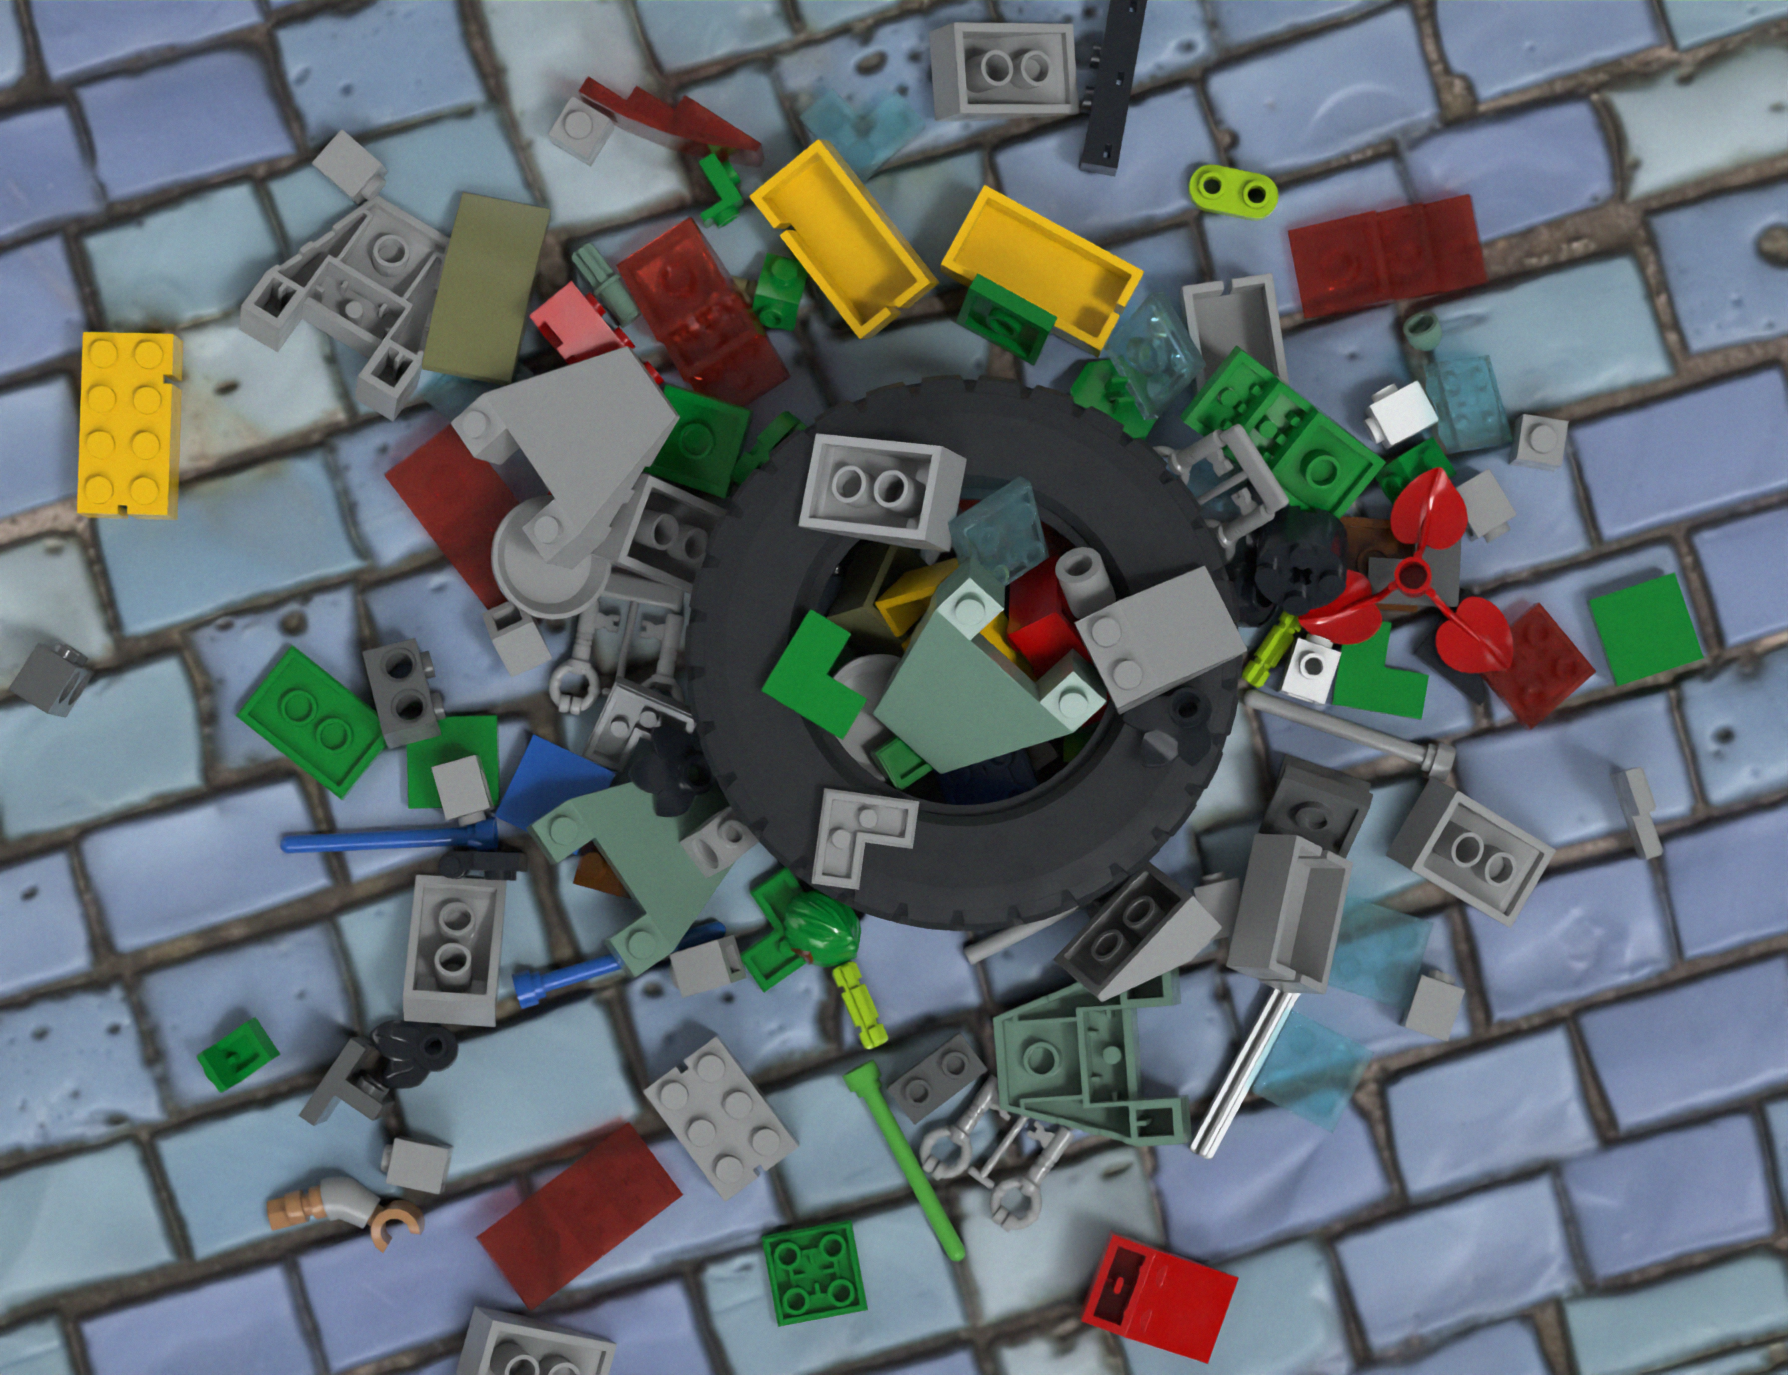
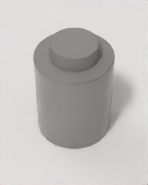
(1084, 581)

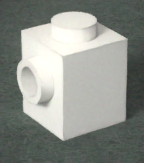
(1398, 414)
(1310, 669)

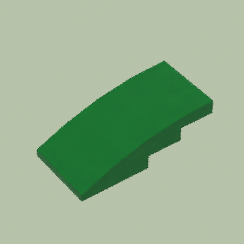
(1303, 446)

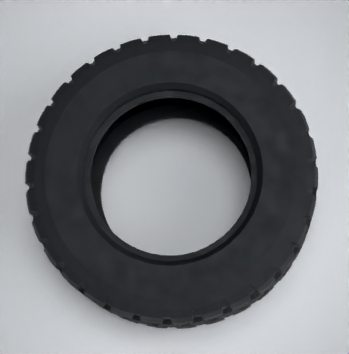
(967, 862)

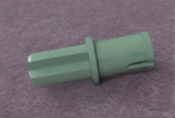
(606, 284)

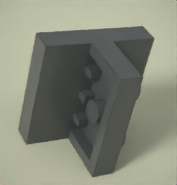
(1317, 805)
(344, 1084)

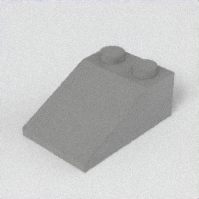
(1003, 71)
(883, 491)
(661, 533)
(1160, 638)
(1470, 852)
(1138, 935)
(454, 951)
(525, 1346)

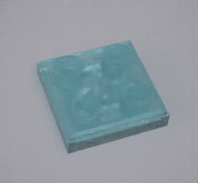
(1467, 404)
(1002, 532)
(1378, 953)

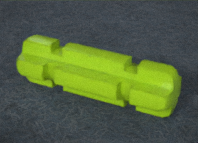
(1271, 650)
(859, 1005)

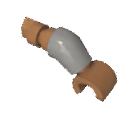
(348, 1201)

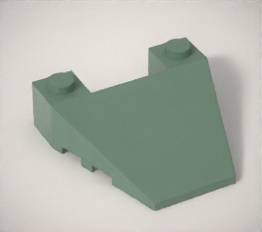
(963, 698)
(645, 859)
(1081, 1064)

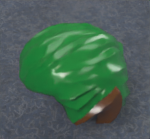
(821, 929)

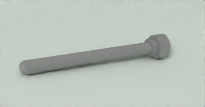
(1433, 759)

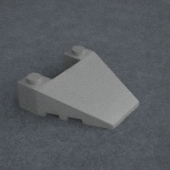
(365, 286)
(586, 437)

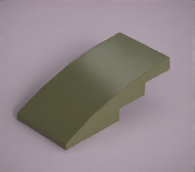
(486, 289)

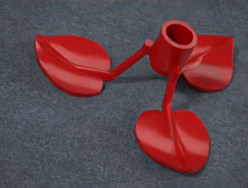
(1435, 516)

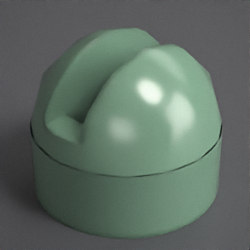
(1423, 331)

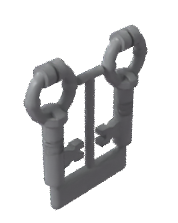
(1253, 468)
(636, 590)
(1028, 1184)

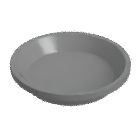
(533, 584)
(868, 678)

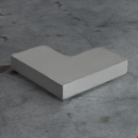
(1636, 804)
(850, 822)

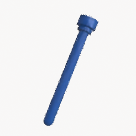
(477, 836)
(533, 986)

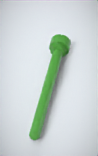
(866, 1084)

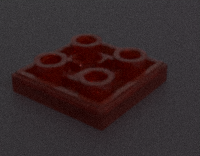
(1543, 668)

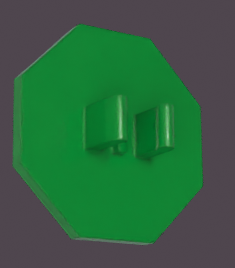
(1105, 389)

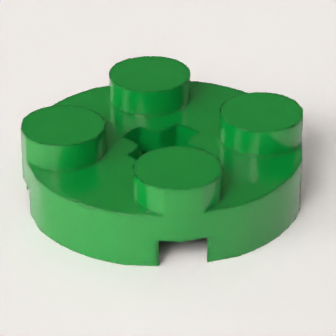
(771, 437)

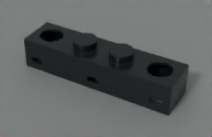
(1107, 100)

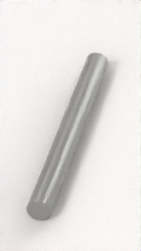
(1011, 935)

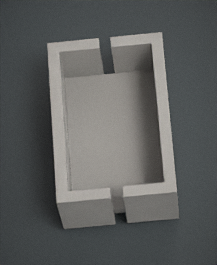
(1241, 318)
(1289, 914)
(721, 1118)

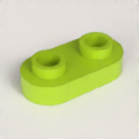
(1233, 194)

